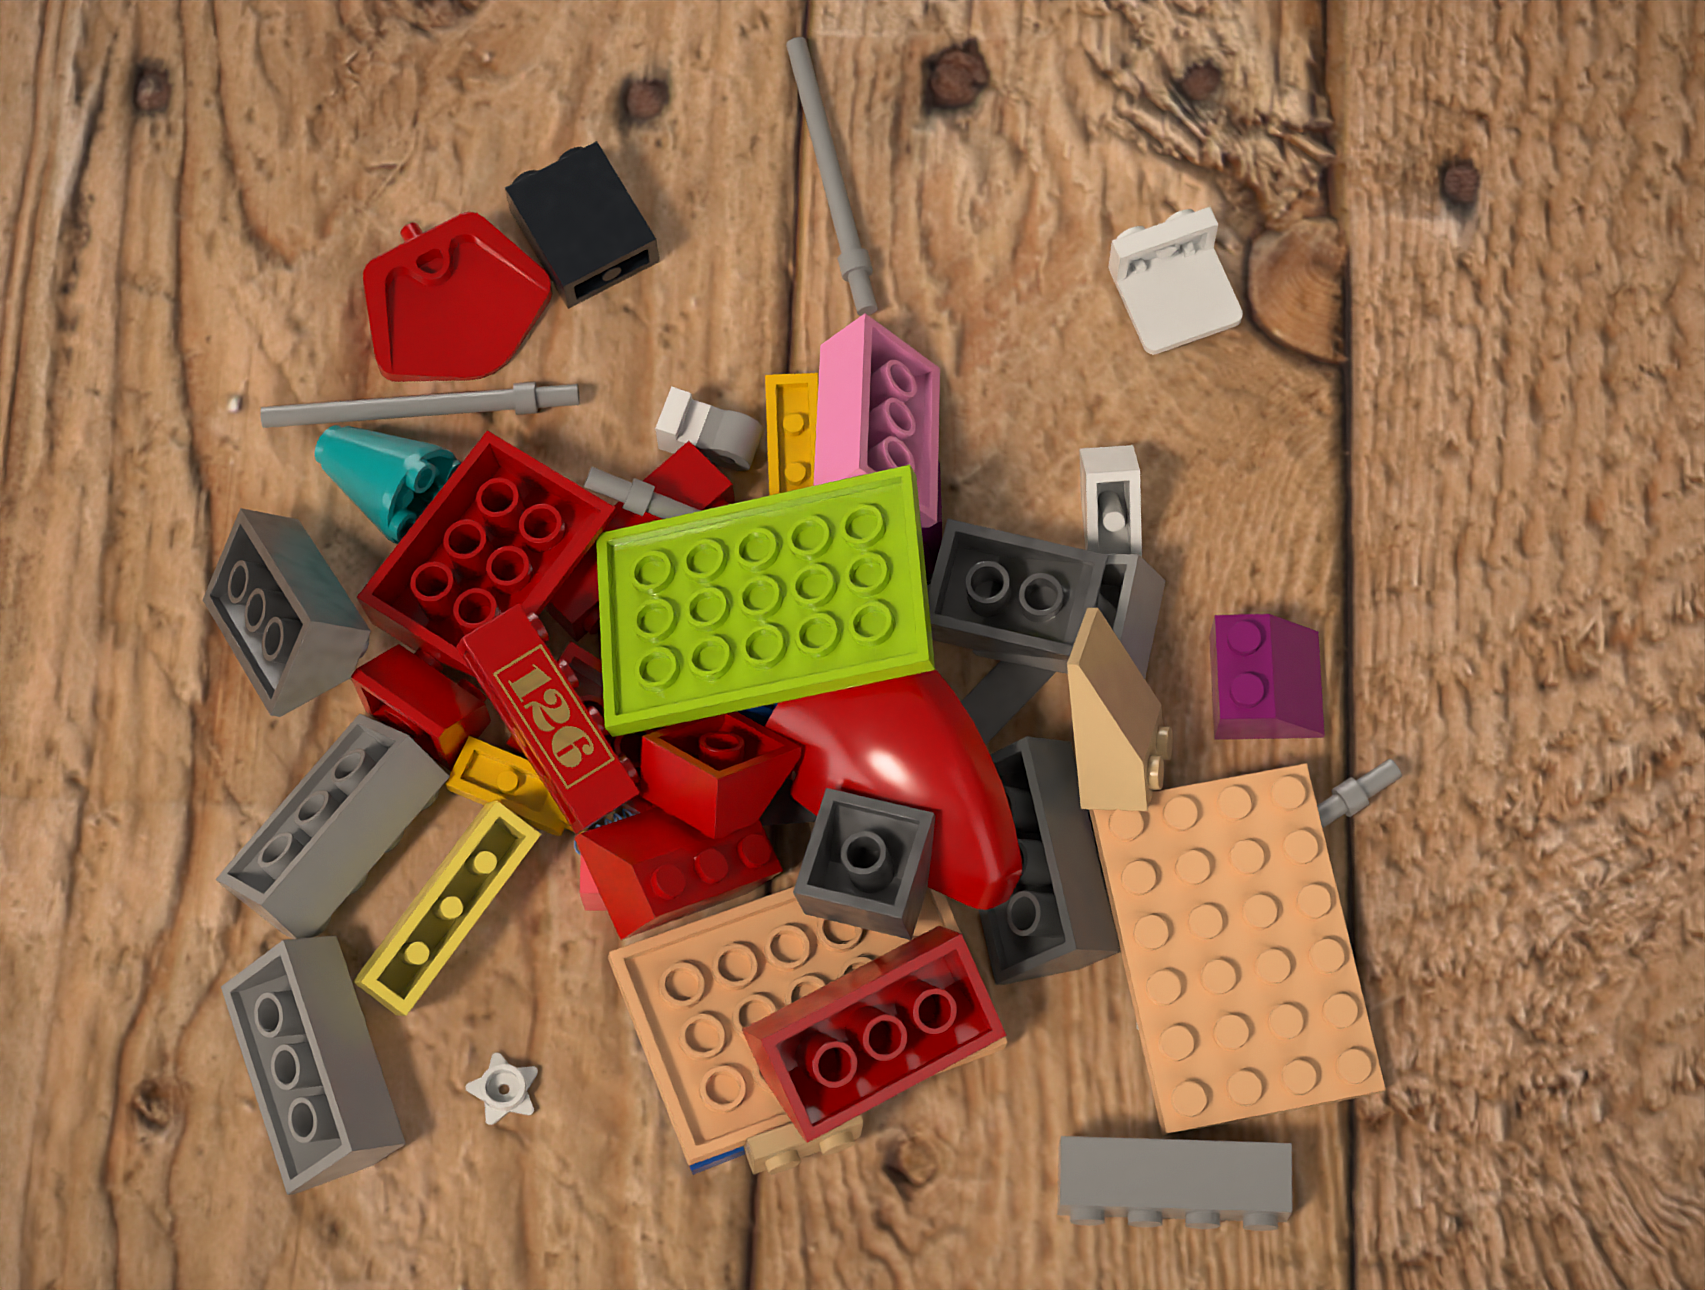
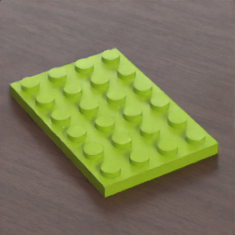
(763, 601)

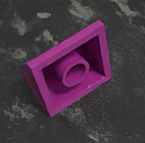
(1265, 678)

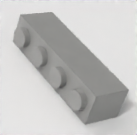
(1174, 1181)

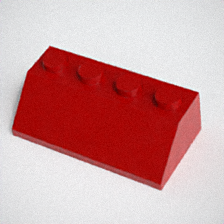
(875, 1032)

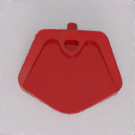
(452, 301)

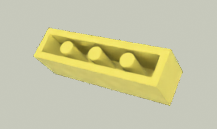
(446, 908)

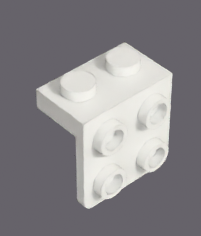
(1174, 281)

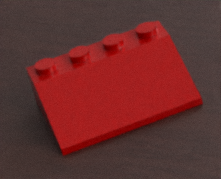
(487, 541)

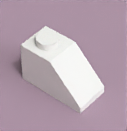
(1111, 500)

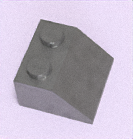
(867, 864)

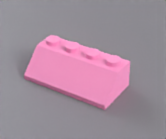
(877, 410)

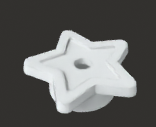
(500, 1074)

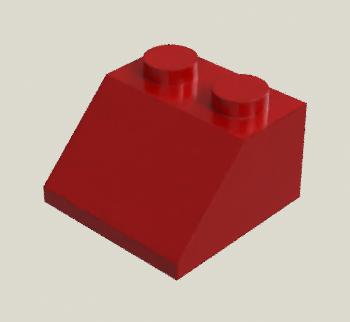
(422, 702)
(715, 771)

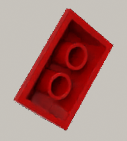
(665, 869)

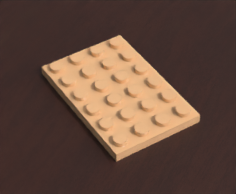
(1236, 951)
(722, 973)

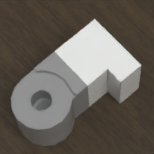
(720, 435)

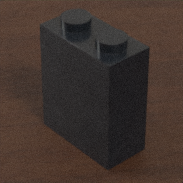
(582, 223)

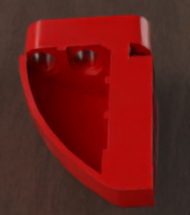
(919, 750)

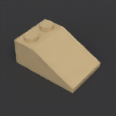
(1114, 722)

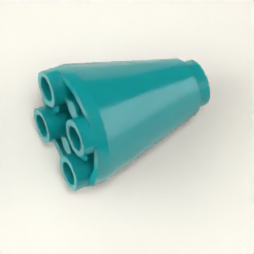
(385, 474)

